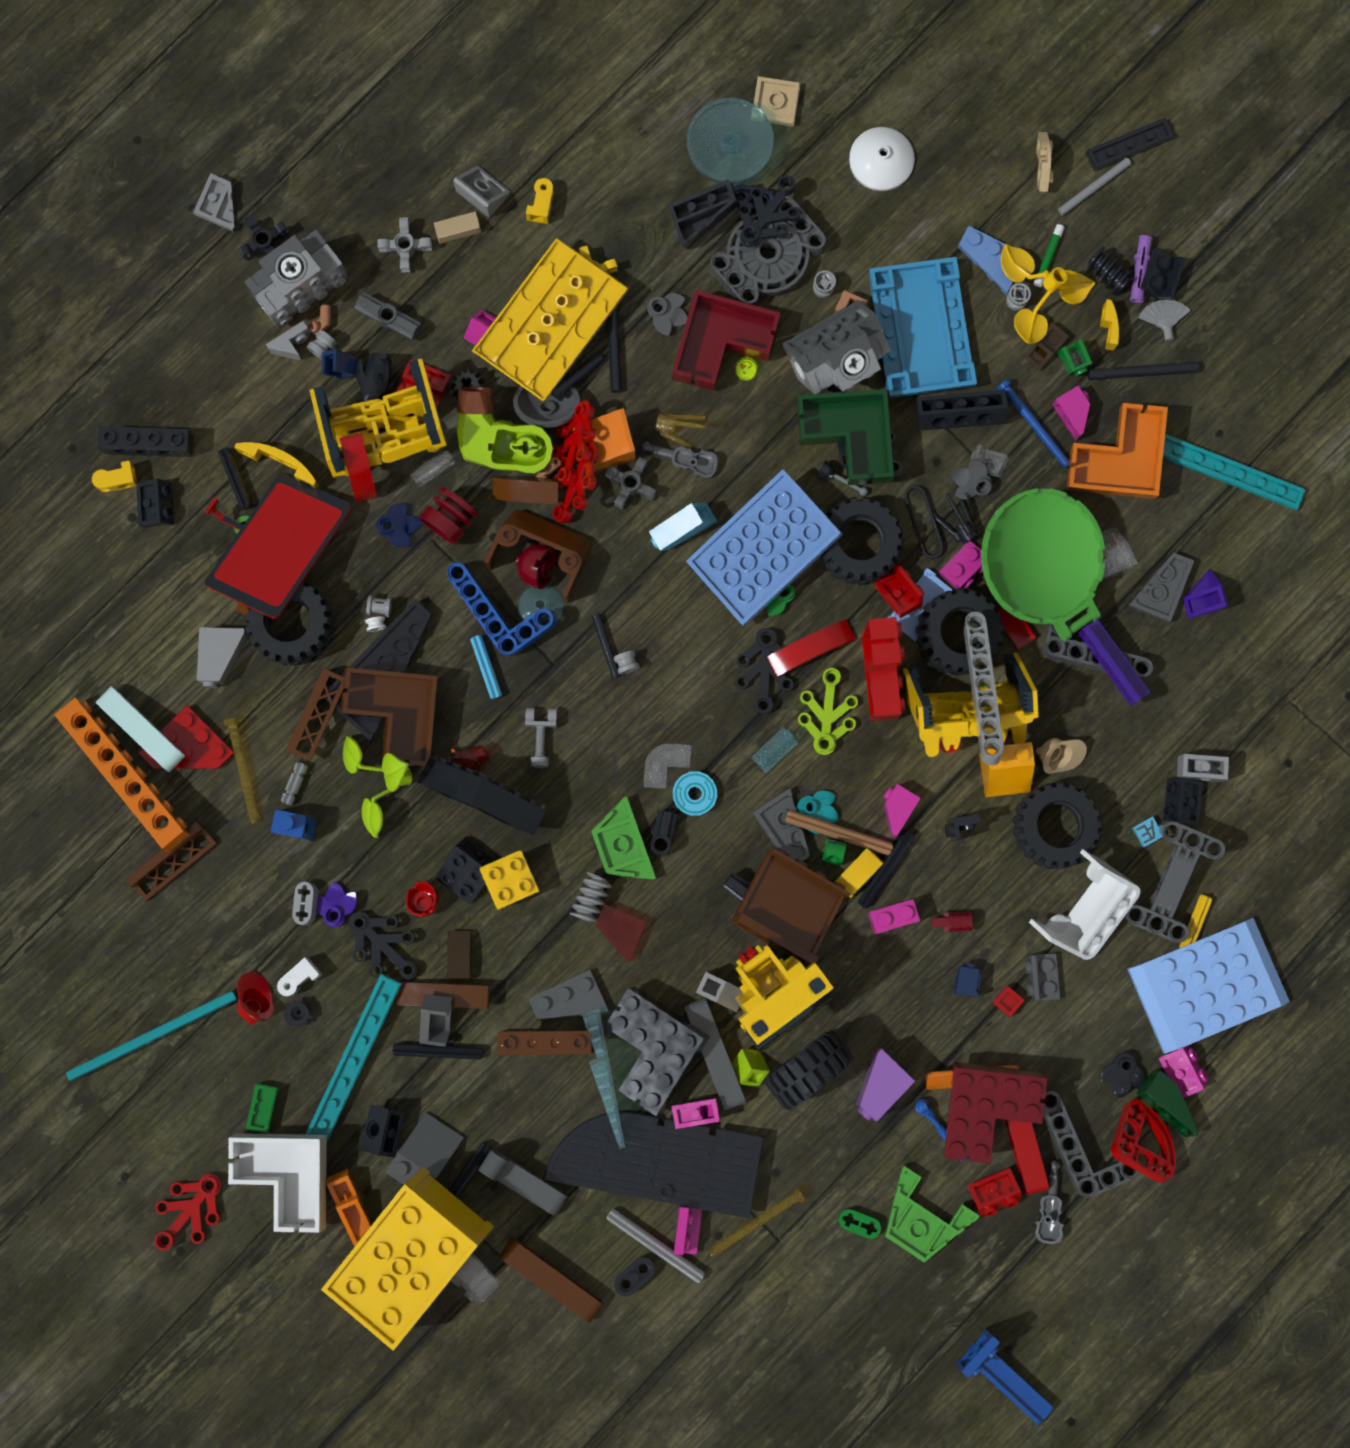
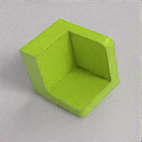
(750, 1067)

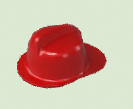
(254, 998)

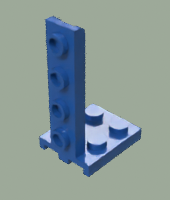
(982, 1359)

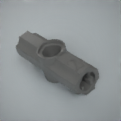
(376, 310)

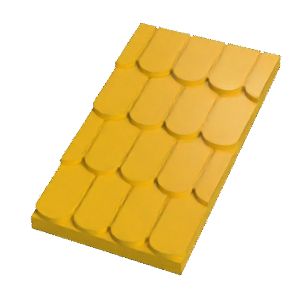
(550, 319)

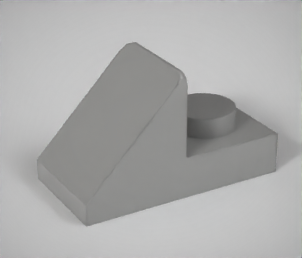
(284, 343)

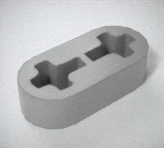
(305, 903)

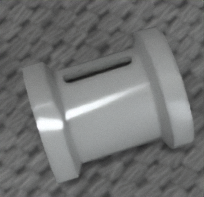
(379, 606)

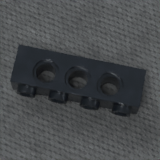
(961, 410)
(145, 441)

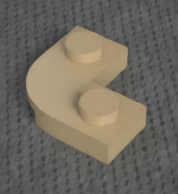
(1044, 152)

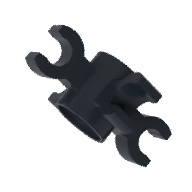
(250, 249)

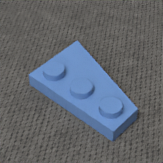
(986, 254)

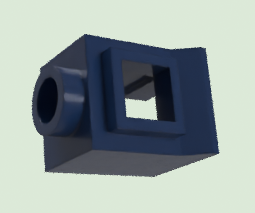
(338, 364)
(967, 980)

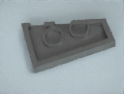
(1164, 589)
(782, 834)

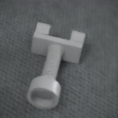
(539, 759)

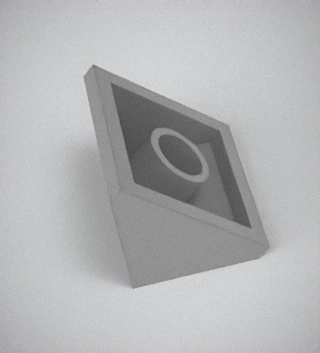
(481, 190)

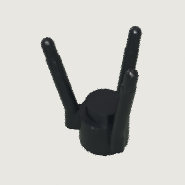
(966, 530)

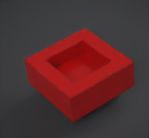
(1008, 1001)

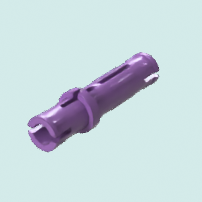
(1144, 245)

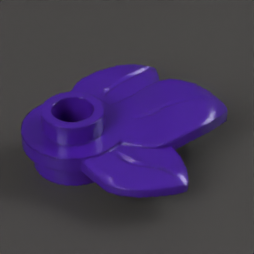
(336, 901)

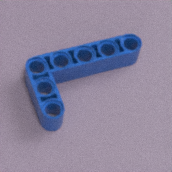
(493, 615)

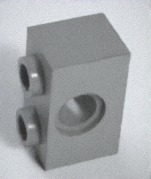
(1203, 767)

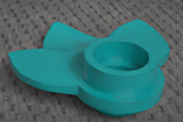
(821, 807)

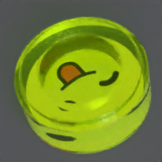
(746, 368)

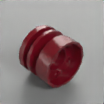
(448, 516)

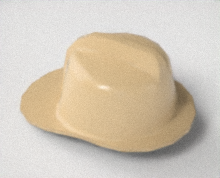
(1061, 755)

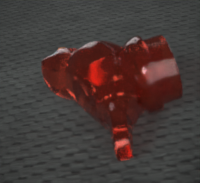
(470, 758)

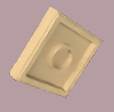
(777, 100)

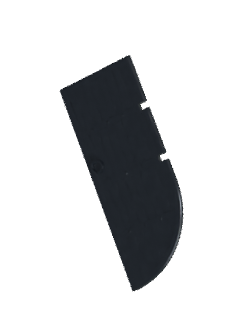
(661, 1162)

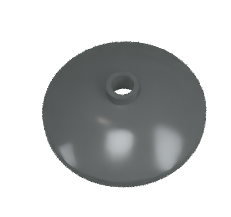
(548, 413)

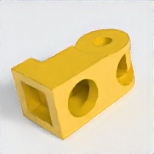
(543, 202)
(115, 479)

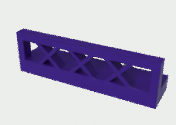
(1113, 662)

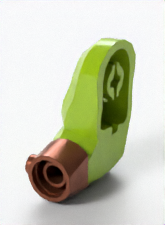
(498, 442)

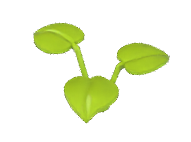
(395, 774)

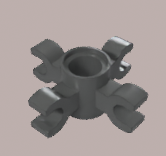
(615, 475)

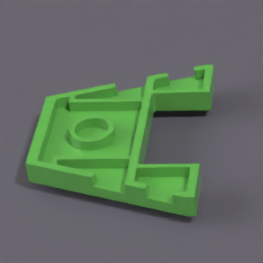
(916, 1227)

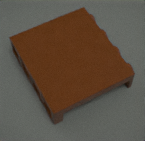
(789, 906)

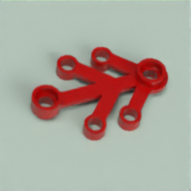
(583, 414)
(563, 512)
(191, 1209)

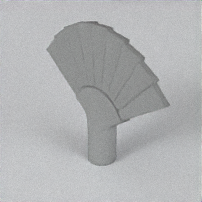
(1164, 315)

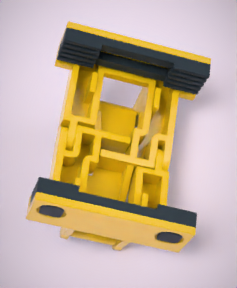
(402, 433)
(951, 715)

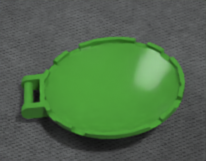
(1044, 559)

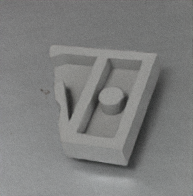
(216, 202)

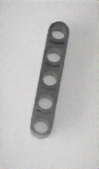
(716, 1055)

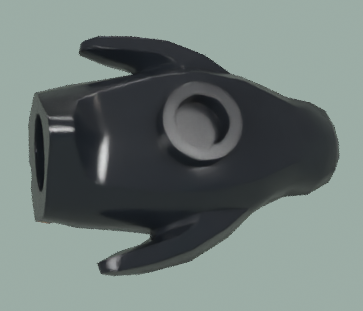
(375, 376)

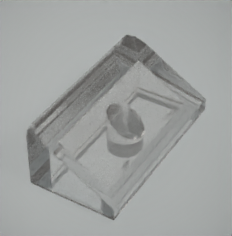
(432, 468)

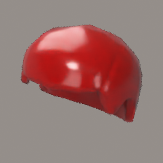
(422, 899)

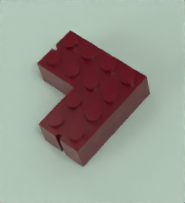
(718, 326)
(986, 1094)

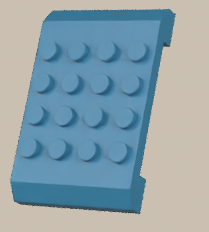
(923, 326)

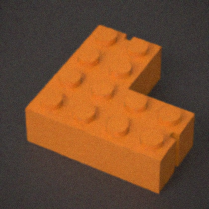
(1131, 466)

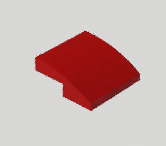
(437, 379)

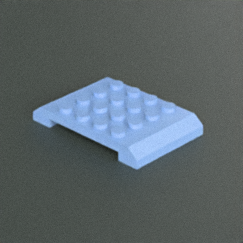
(1208, 986)

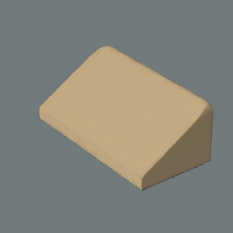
(457, 227)

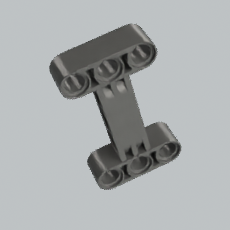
(1174, 880)

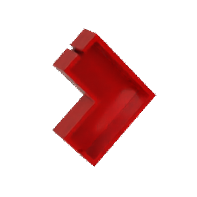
(881, 660)

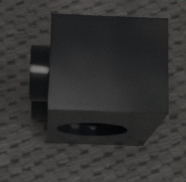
(382, 1130)

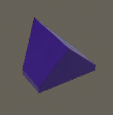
(1205, 597)

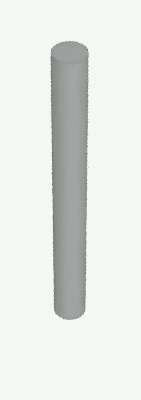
(1094, 186)

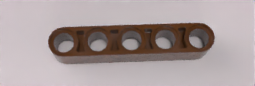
(551, 1279)

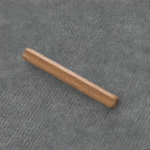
(839, 832)

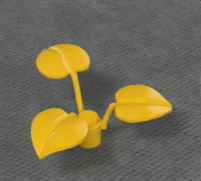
(1073, 287)

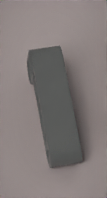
(523, 1181)

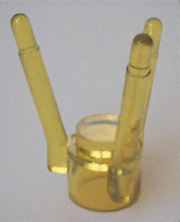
(667, 422)

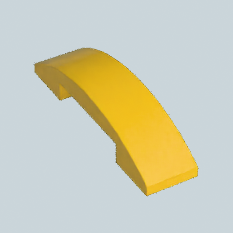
(255, 450)

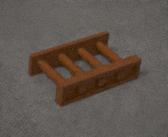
(543, 1042)

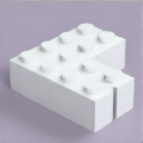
(295, 1169)

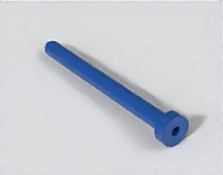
(1033, 422)

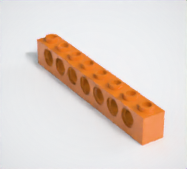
(71, 717)

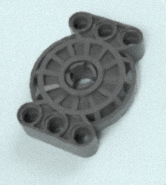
(764, 275)

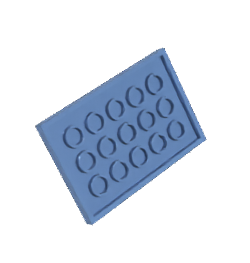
(764, 547)

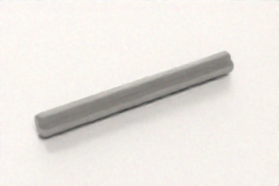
(655, 1245)

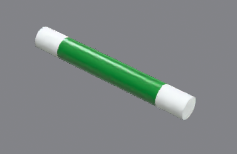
(1049, 253)

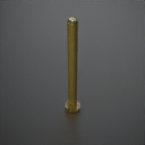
(242, 768)
(757, 1222)

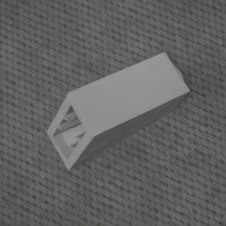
(217, 653)

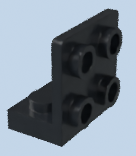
(462, 869)

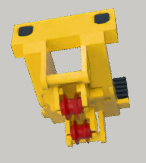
(798, 997)

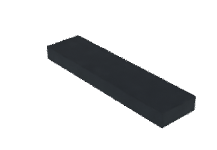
(1129, 144)

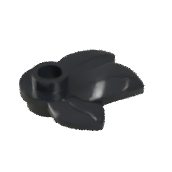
(1122, 1078)

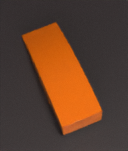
(349, 1205)

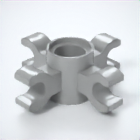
(421, 244)

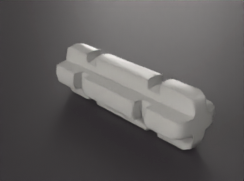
(294, 783)

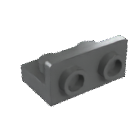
(1043, 977)

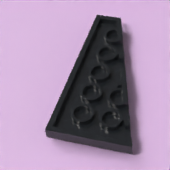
(387, 653)

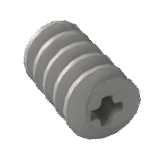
(591, 898)

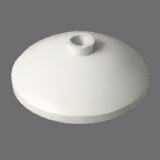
(880, 171)

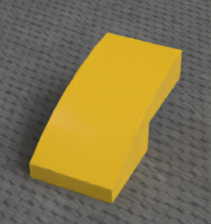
(1110, 321)
(859, 871)

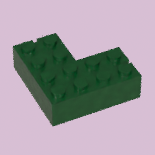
(858, 421)

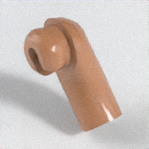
(323, 322)
(552, 466)

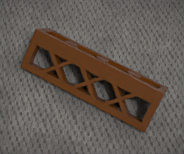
(309, 711)
(162, 857)

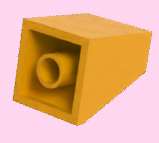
(1012, 773)

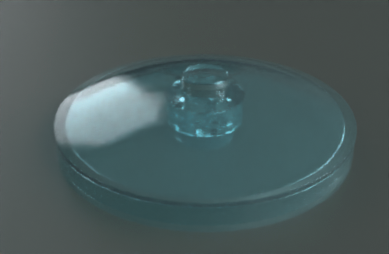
(730, 140)

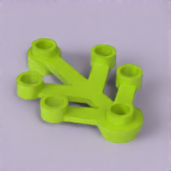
(827, 715)

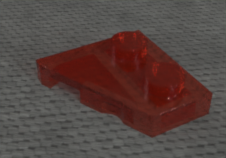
(621, 930)

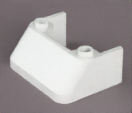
(1095, 913)

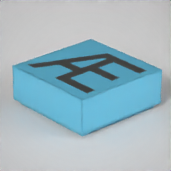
(1147, 832)

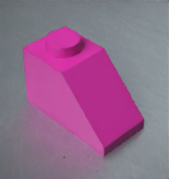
(1073, 410)
(898, 807)

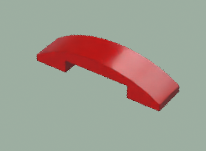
(358, 467)
(811, 647)

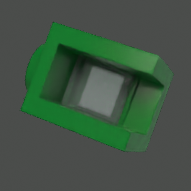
(1075, 358)

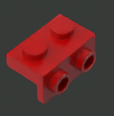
(900, 592)

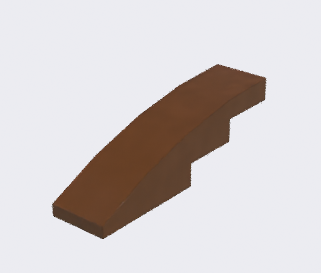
(462, 995)

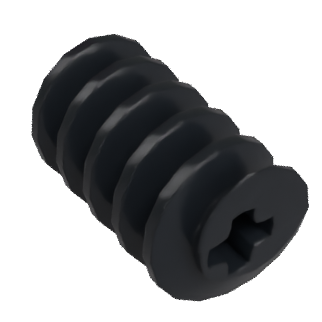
(1109, 272)

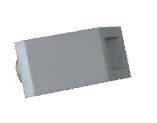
(719, 991)

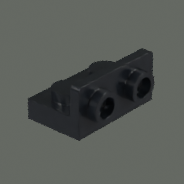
(1162, 274)
(155, 503)
(1183, 801)
(955, 825)

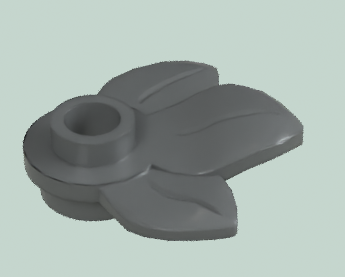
(670, 314)
(969, 478)

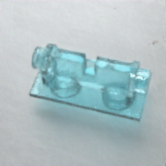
(774, 750)

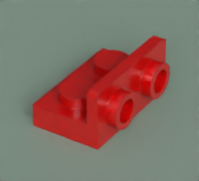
(995, 1193)

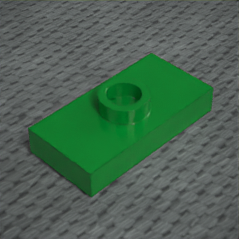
(262, 1108)

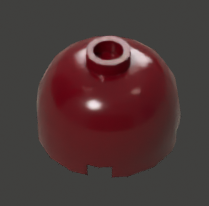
(535, 564)

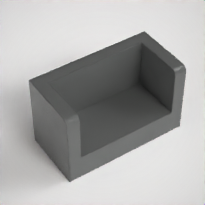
(435, 1020)

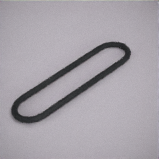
(932, 518)

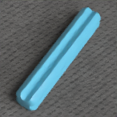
(486, 667)

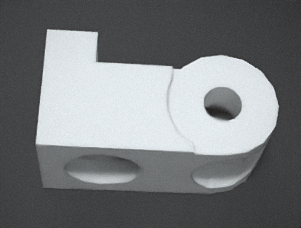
(291, 981)

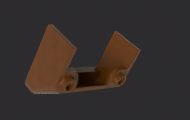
(573, 547)

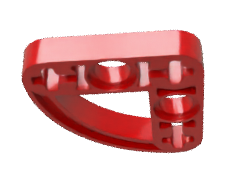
(1133, 1150)

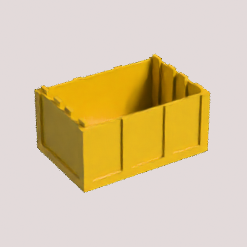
(406, 1258)

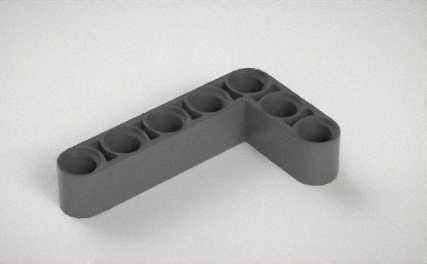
(1085, 659)
(1077, 1152)

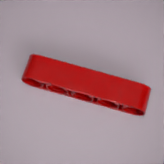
(1027, 1156)

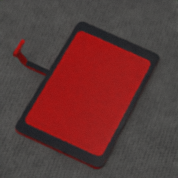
(276, 544)

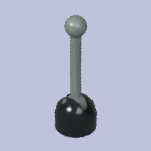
(828, 471)

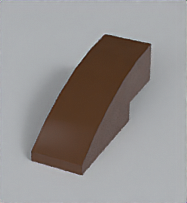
(526, 489)

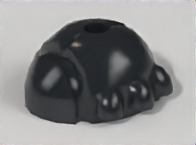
(291, 1015)

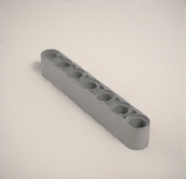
(980, 697)

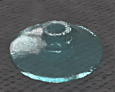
(532, 596)

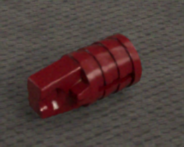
(954, 921)

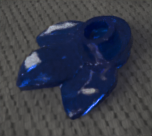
(401, 525)

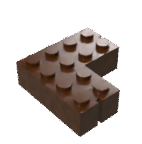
(406, 703)

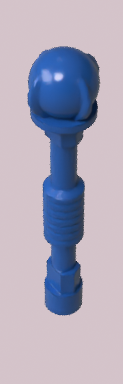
(923, 1107)

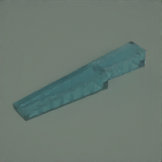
(602, 1073)

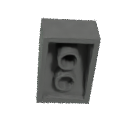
(427, 1147)

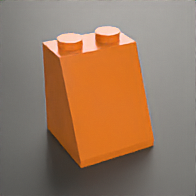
(613, 440)

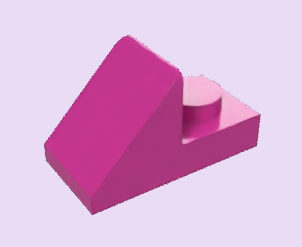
(696, 1113)

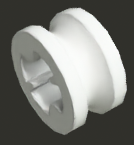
(375, 624)

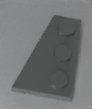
(569, 998)

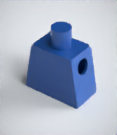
(293, 825)

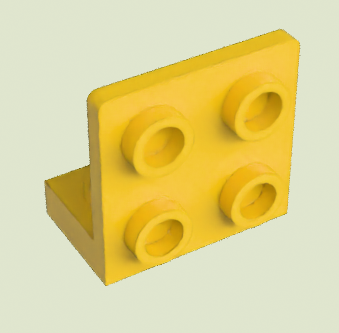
(509, 879)

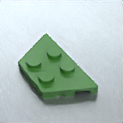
(621, 844)

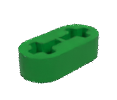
(861, 1218)

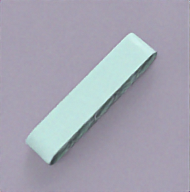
(140, 729)

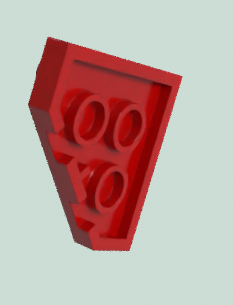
(196, 741)

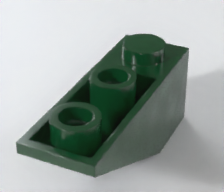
(1166, 1098)

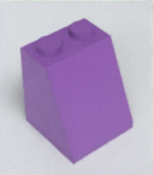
(882, 1086)

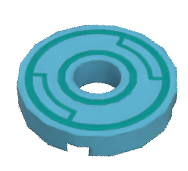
(694, 780)

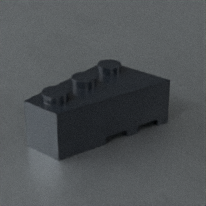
(702, 211)

